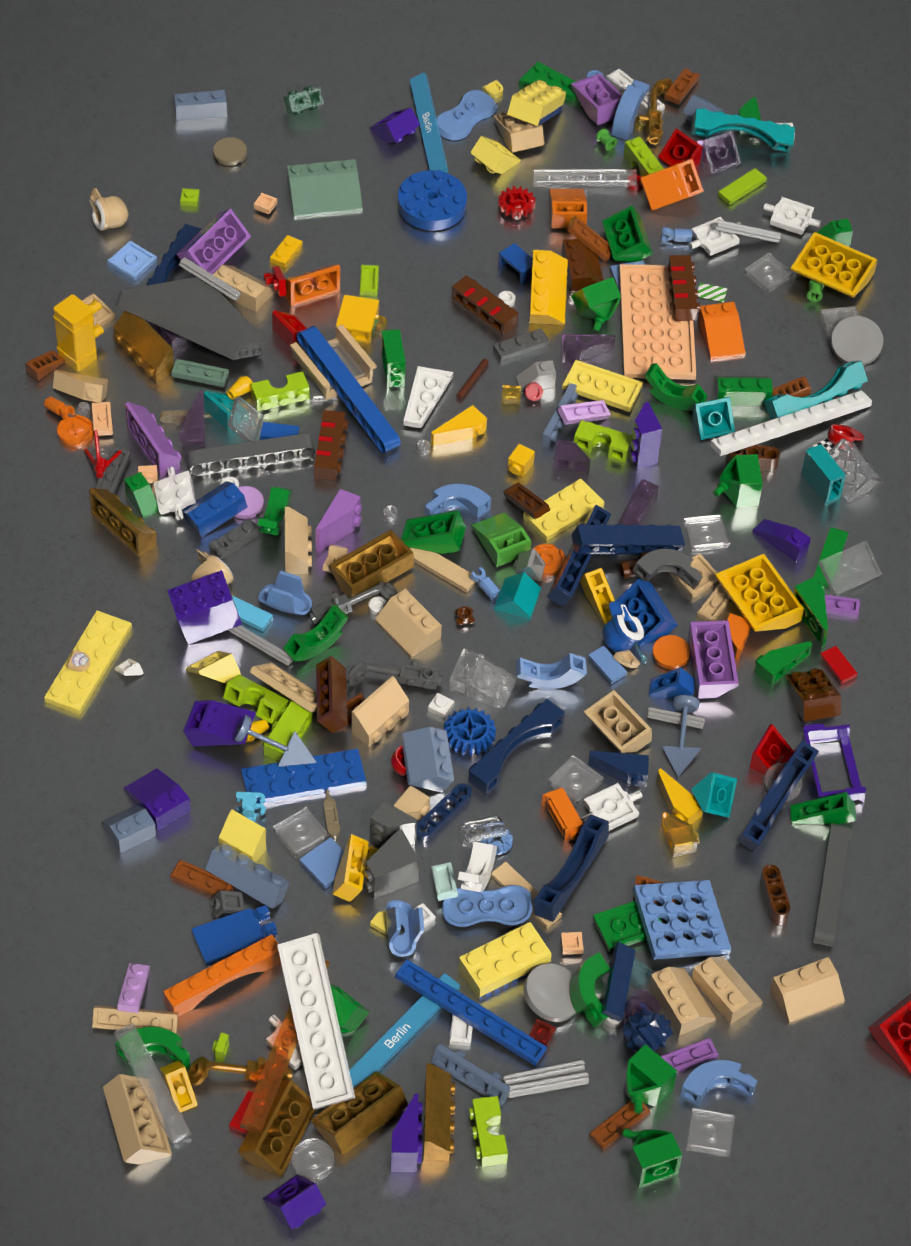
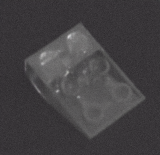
(481, 679)

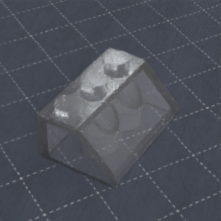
(860, 476)

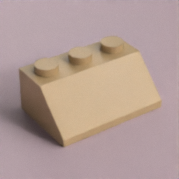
(253, 291)
(297, 543)
(409, 623)
(379, 712)
(619, 723)
(725, 988)
(807, 990)
(680, 999)

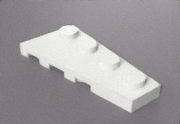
(425, 393)

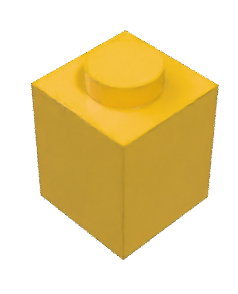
(521, 460)

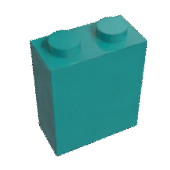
(823, 473)

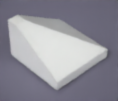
(129, 667)

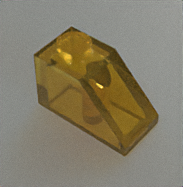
(679, 835)

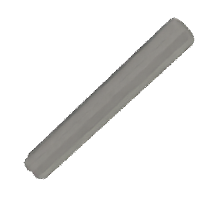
(747, 231)
(210, 279)
(262, 644)
(544, 1072)
(548, 1084)

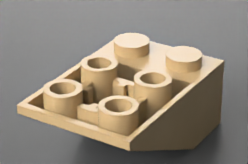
(518, 133)

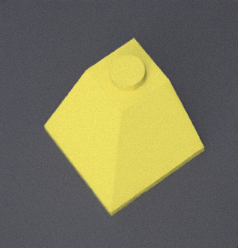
(217, 666)

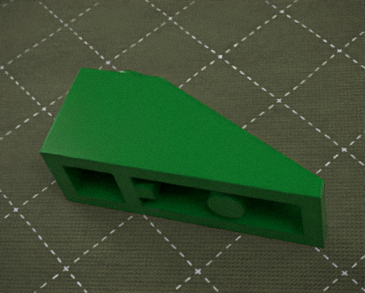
(780, 661)
(825, 810)

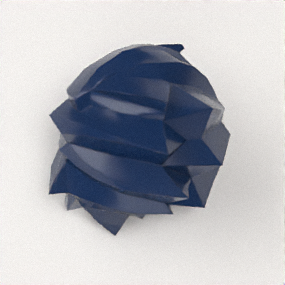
(648, 1029)

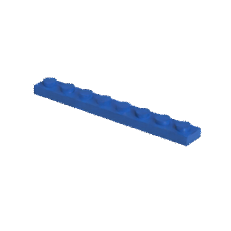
(471, 1012)

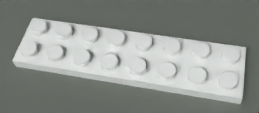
(316, 1021)

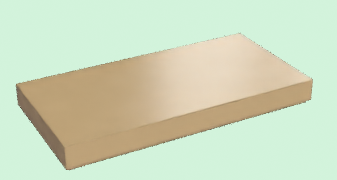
(287, 685)

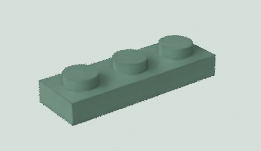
(200, 373)

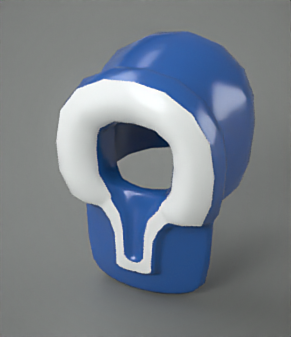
(617, 634)

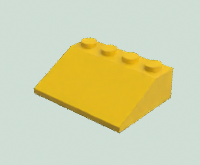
(835, 265)
(761, 594)

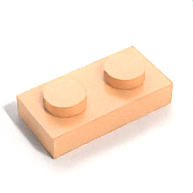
(102, 418)

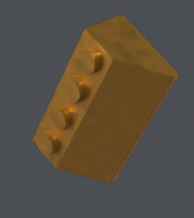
(144, 345)
(122, 521)
(371, 563)
(438, 1114)
(353, 1120)
(281, 1131)

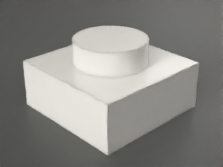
(441, 706)

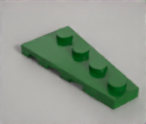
(551, 77)

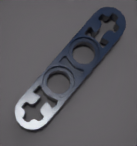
(444, 813)

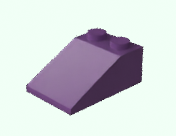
(598, 98)
(338, 520)

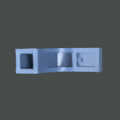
(627, 109)
(459, 496)
(554, 675)
(716, 1074)

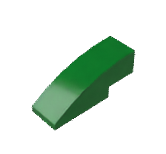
(834, 544)

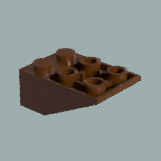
(814, 695)

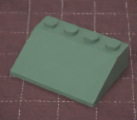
(324, 188)

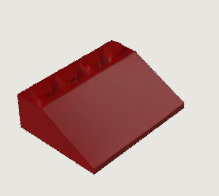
(894, 1033)

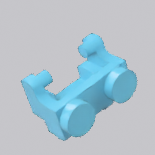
(249, 804)

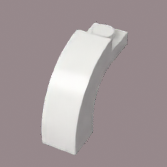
(479, 867)

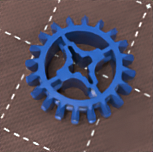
(481, 730)

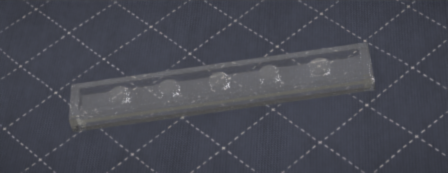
(585, 177)
(152, 1084)

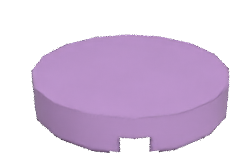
(254, 502)

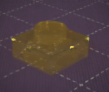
(511, 394)

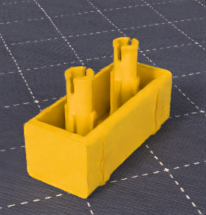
(77, 331)

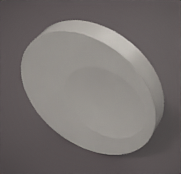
(857, 340)
(548, 992)

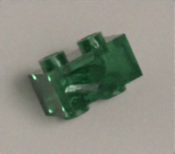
(298, 101)

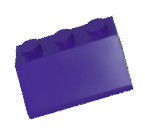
(646, 438)

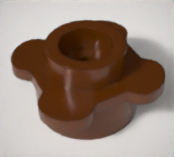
(464, 611)

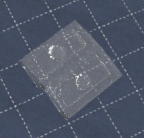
(833, 316)
(483, 828)

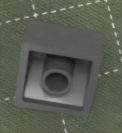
(388, 821)

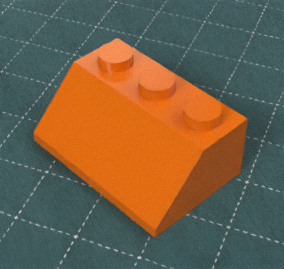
(313, 284)

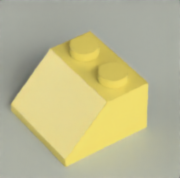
(494, 155)
(244, 836)

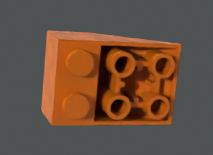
(671, 184)
(565, 205)

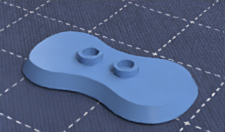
(459, 121)
(505, 905)

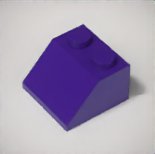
(396, 125)
(295, 1201)

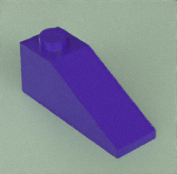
(784, 538)

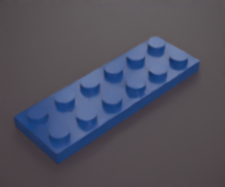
(330, 773)

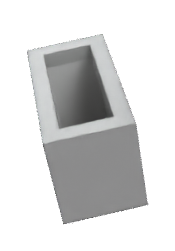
(538, 372)
(531, 564)

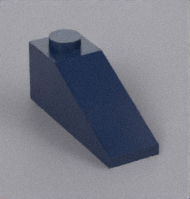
(625, 767)

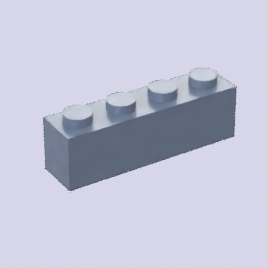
(247, 875)

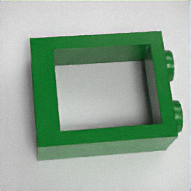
(393, 358)

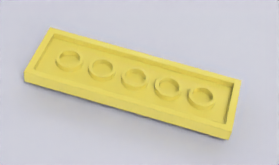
(101, 643)

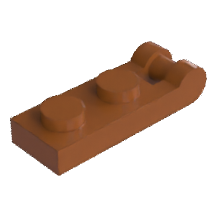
(682, 86)

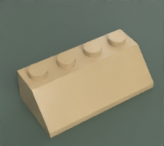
(135, 1122)

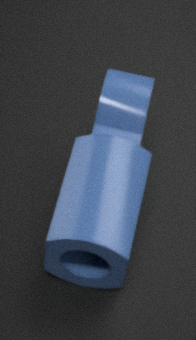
(677, 234)
(485, 583)

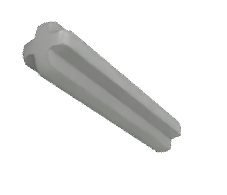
(675, 717)

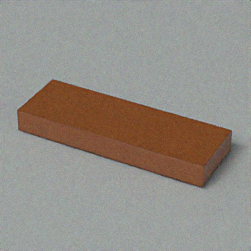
(589, 238)
(199, 879)
(614, 1126)

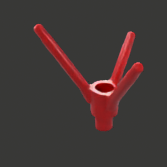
(100, 463)

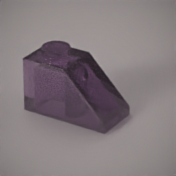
(571, 458)

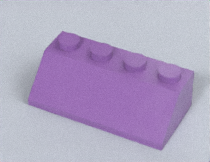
(151, 438)
(712, 658)

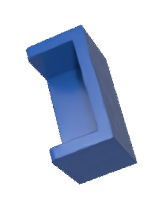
(518, 260)

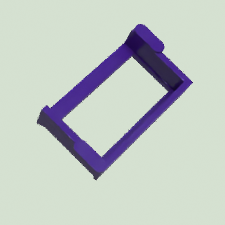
(819, 733)

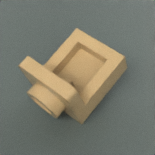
(335, 553)

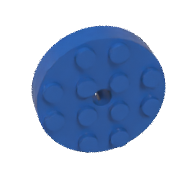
(432, 200)

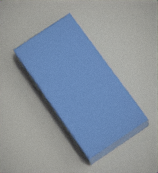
(607, 665)

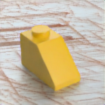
(179, 1085)

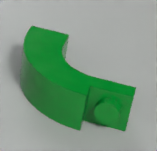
(671, 393)
(274, 517)
(325, 634)
(583, 991)
(163, 1042)

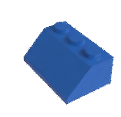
(215, 508)
(649, 608)

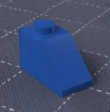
(672, 684)

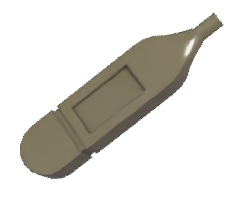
(176, 416)
(331, 816)

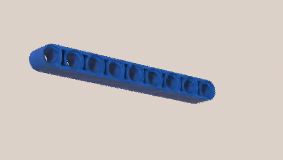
(348, 389)

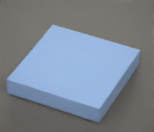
(132, 260)

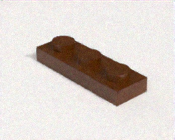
(526, 500)

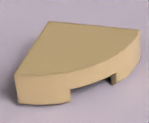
(627, 659)

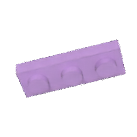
(584, 411)
(133, 988)

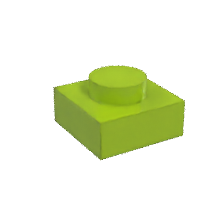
(190, 197)
(221, 1047)

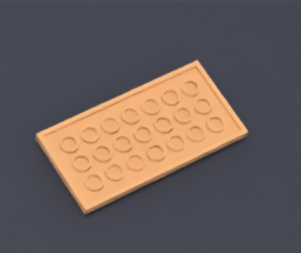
(649, 325)

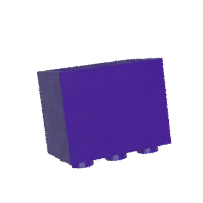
(204, 607)

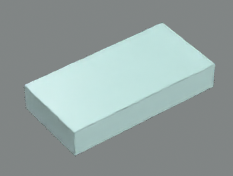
(444, 881)

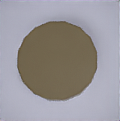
(229, 151)

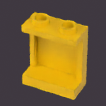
(358, 317)

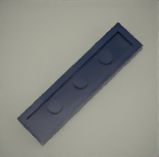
(618, 981)

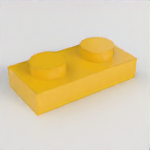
(286, 251)

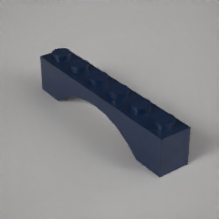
(170, 259)
(541, 722)
(777, 795)
(588, 844)

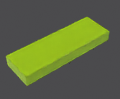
(742, 186)

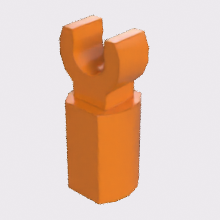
(58, 407)

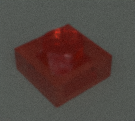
(542, 1032)

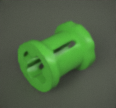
(606, 139)
(815, 291)

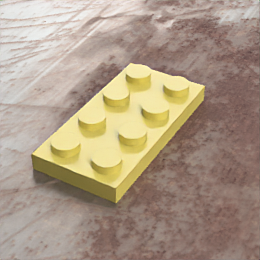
(603, 385)
(566, 509)

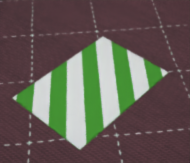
(712, 292)

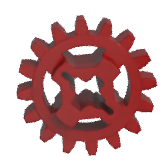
(518, 202)

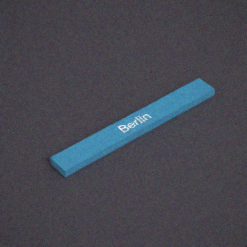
(428, 123)
(397, 1036)

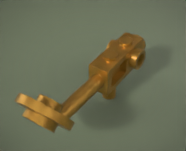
(653, 116)
(200, 1068)

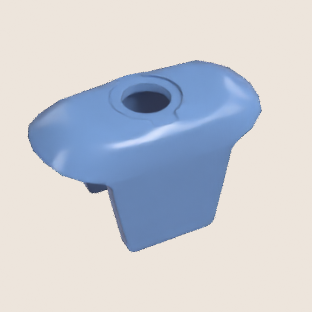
(286, 595)
(402, 914)

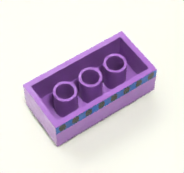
(216, 242)

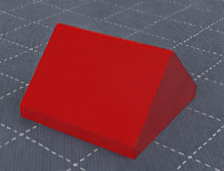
(680, 149)
(287, 327)
(770, 751)

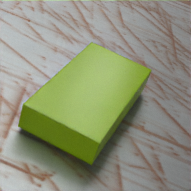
(369, 280)

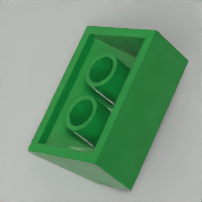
(627, 236)
(744, 389)

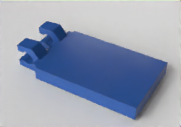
(232, 934)

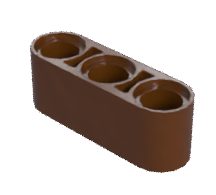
(767, 456)
(775, 886)

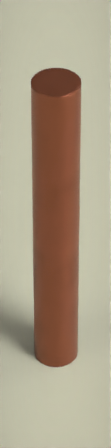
(464, 389)

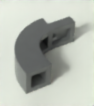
(668, 561)

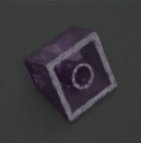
(719, 152)

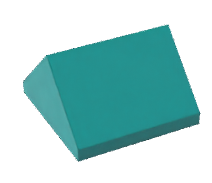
(218, 406)
(713, 418)
(518, 595)
(715, 794)

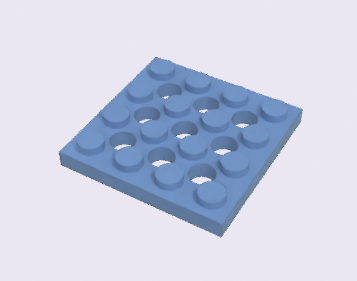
(694, 927)

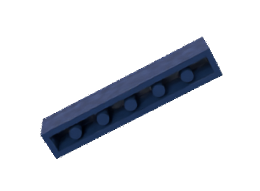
(626, 538)
(575, 564)

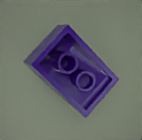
(160, 797)

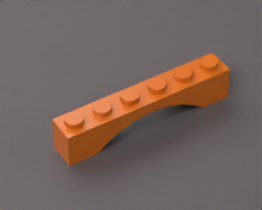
(191, 991)

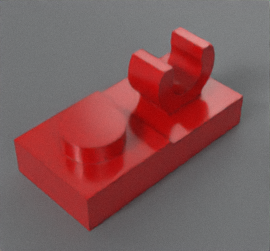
(277, 279)

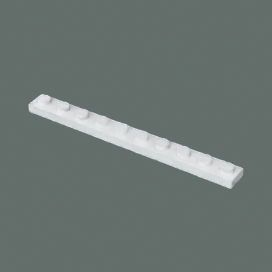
(790, 423)

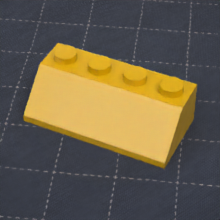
(548, 288)

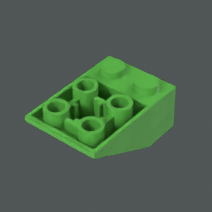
(502, 538)

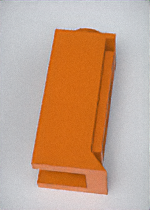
(563, 813)

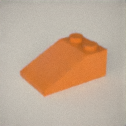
(721, 330)

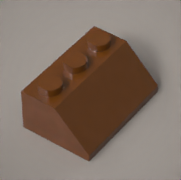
(582, 266)

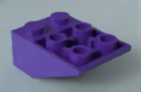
(214, 723)
(407, 1139)

